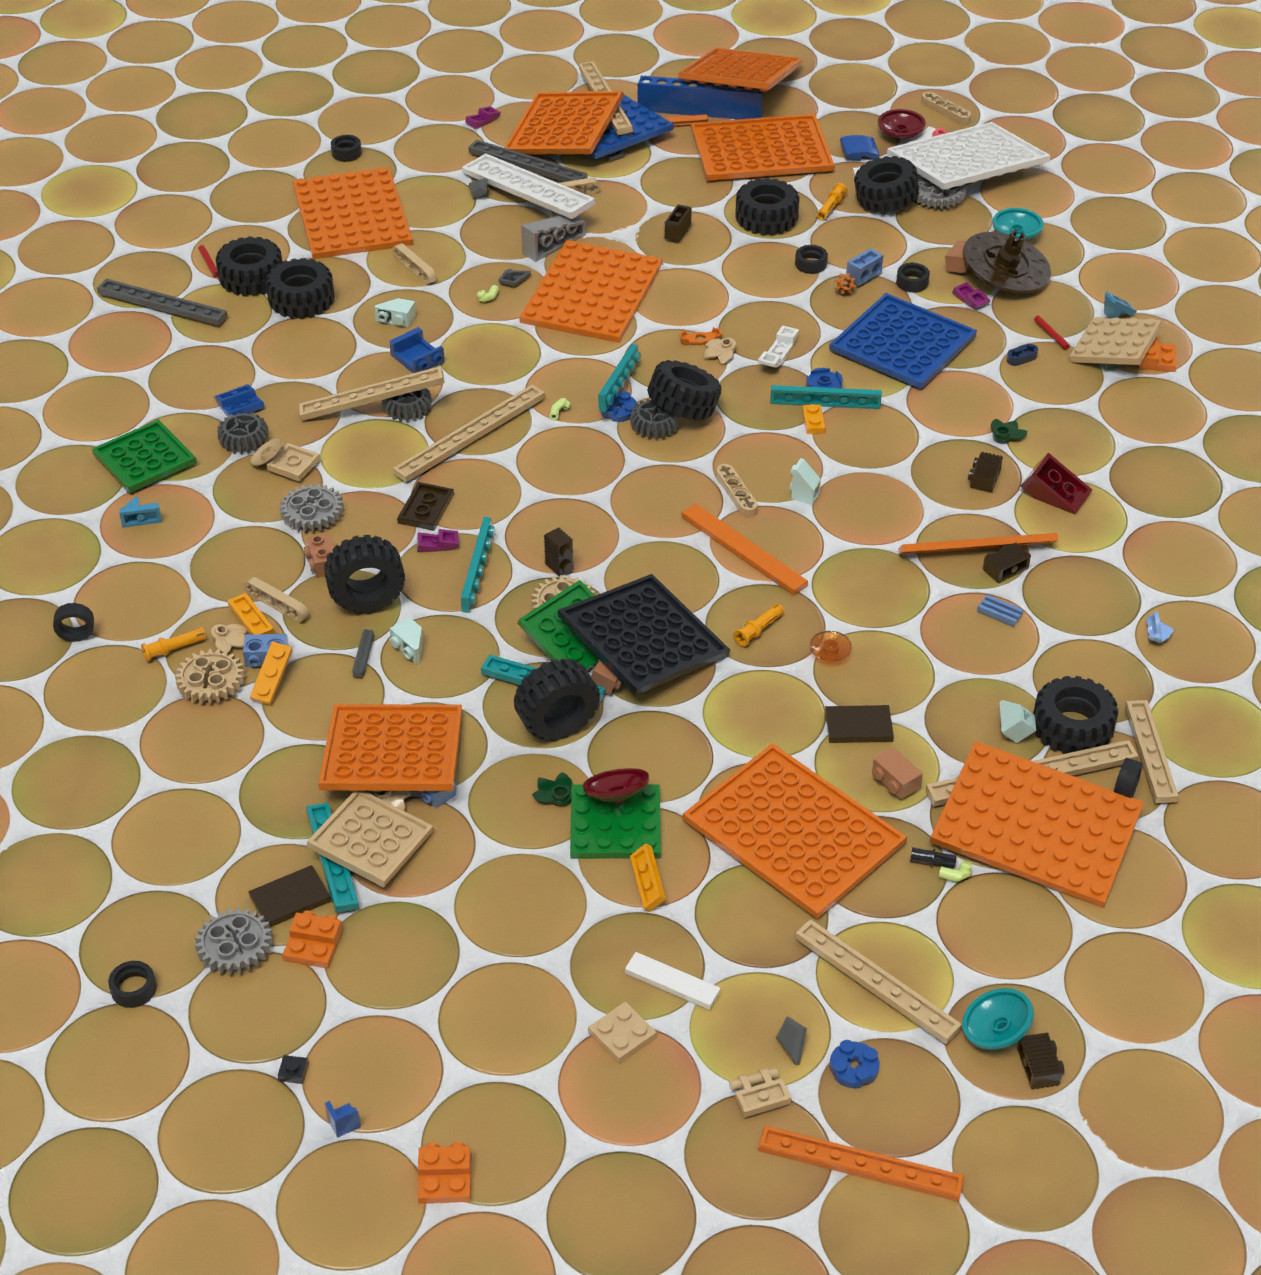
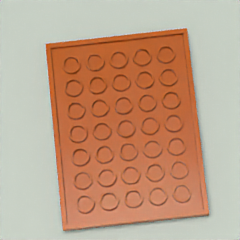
(740, 69)
(761, 147)
(351, 213)
(591, 291)
(1037, 823)
(794, 830)

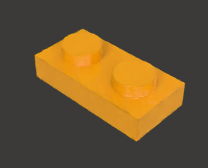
(813, 419)

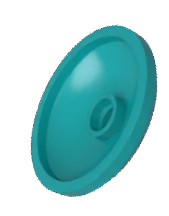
(1020, 220)
(998, 1018)

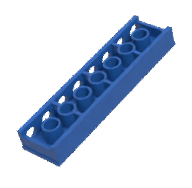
(698, 100)

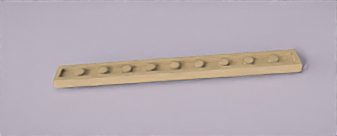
(597, 83)
(468, 433)
(1070, 763)

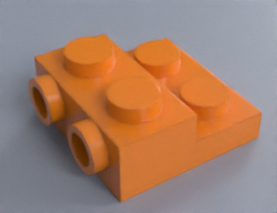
(1160, 357)
(313, 939)
(444, 1173)

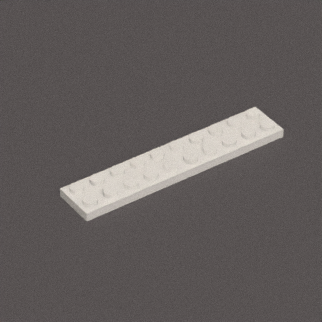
(529, 186)

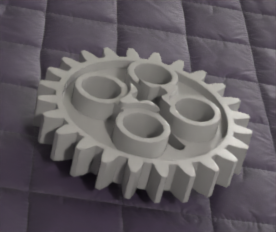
(935, 196)
(311, 507)
(218, 948)

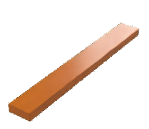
(973, 544)
(745, 549)
(861, 1163)

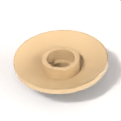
(266, 452)

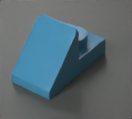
(1115, 306)
(135, 514)

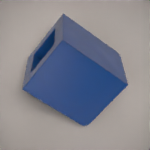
(343, 1119)

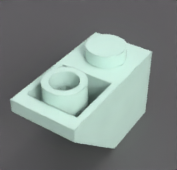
(396, 312)
(805, 483)
(408, 638)
(1016, 721)

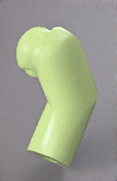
(484, 297)

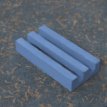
(1000, 610)

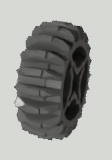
(408, 405)
(653, 421)
(242, 432)

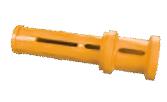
(834, 198)
(753, 628)
(163, 646)

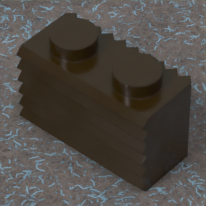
(678, 223)
(985, 471)
(558, 551)
(1006, 562)
(1040, 1060)

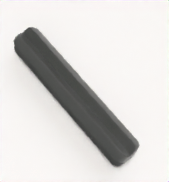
(363, 653)

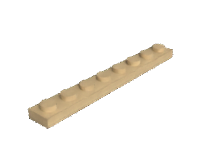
(371, 393)
(878, 981)

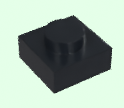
(293, 1069)

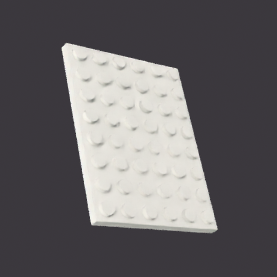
(969, 155)

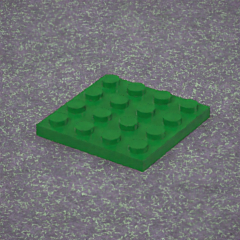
(144, 456)
(553, 634)
(614, 829)

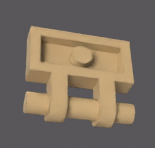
(761, 1097)

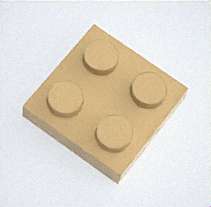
(293, 462)
(622, 1032)

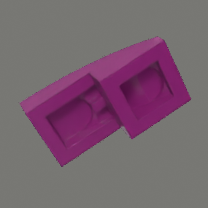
(484, 117)
(970, 296)
(437, 542)

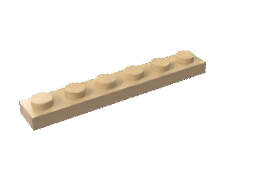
(1151, 751)

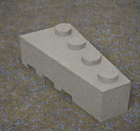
(549, 235)

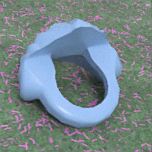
(1157, 630)

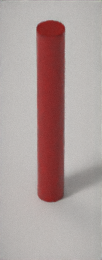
(208, 260)
(1045, 326)

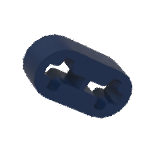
(1022, 354)

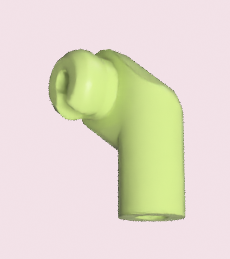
(556, 407)
(957, 874)

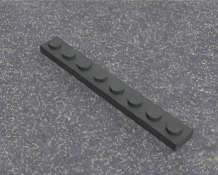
(527, 162)
(162, 302)

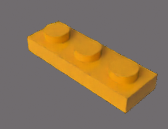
(250, 615)
(271, 673)
(647, 877)

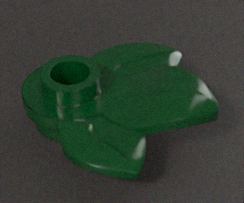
(1005, 431)
(554, 791)

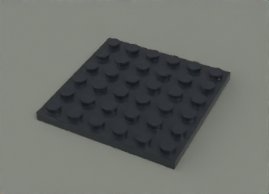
(643, 633)

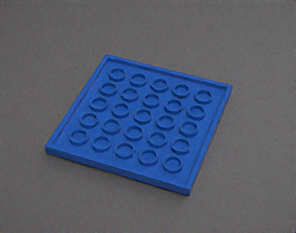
(645, 125)
(903, 340)

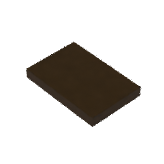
(425, 506)
(859, 723)
(289, 895)

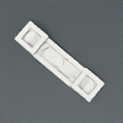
(781, 347)

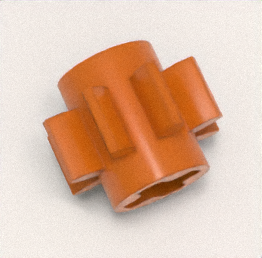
(850, 283)

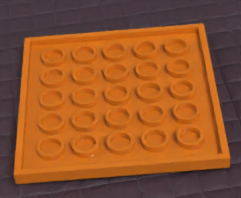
(564, 122)
(391, 748)

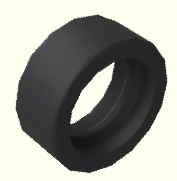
(340, 148)
(811, 266)
(911, 284)
(73, 633)
(1128, 777)
(128, 970)

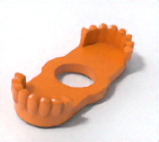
(689, 339)

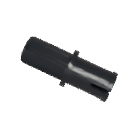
(932, 857)

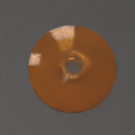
(830, 646)

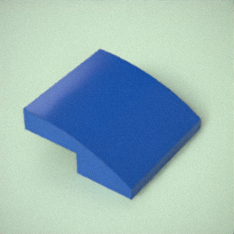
(858, 146)
(239, 401)

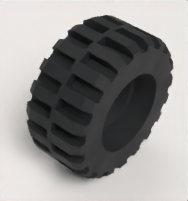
(886, 184)
(767, 206)
(246, 263)
(300, 288)
(684, 390)
(361, 554)
(1079, 697)
(556, 699)

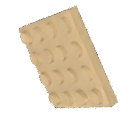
(1116, 341)
(370, 837)

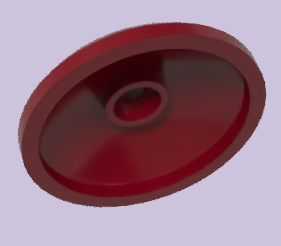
(901, 123)
(616, 784)

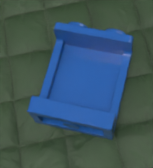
(415, 352)

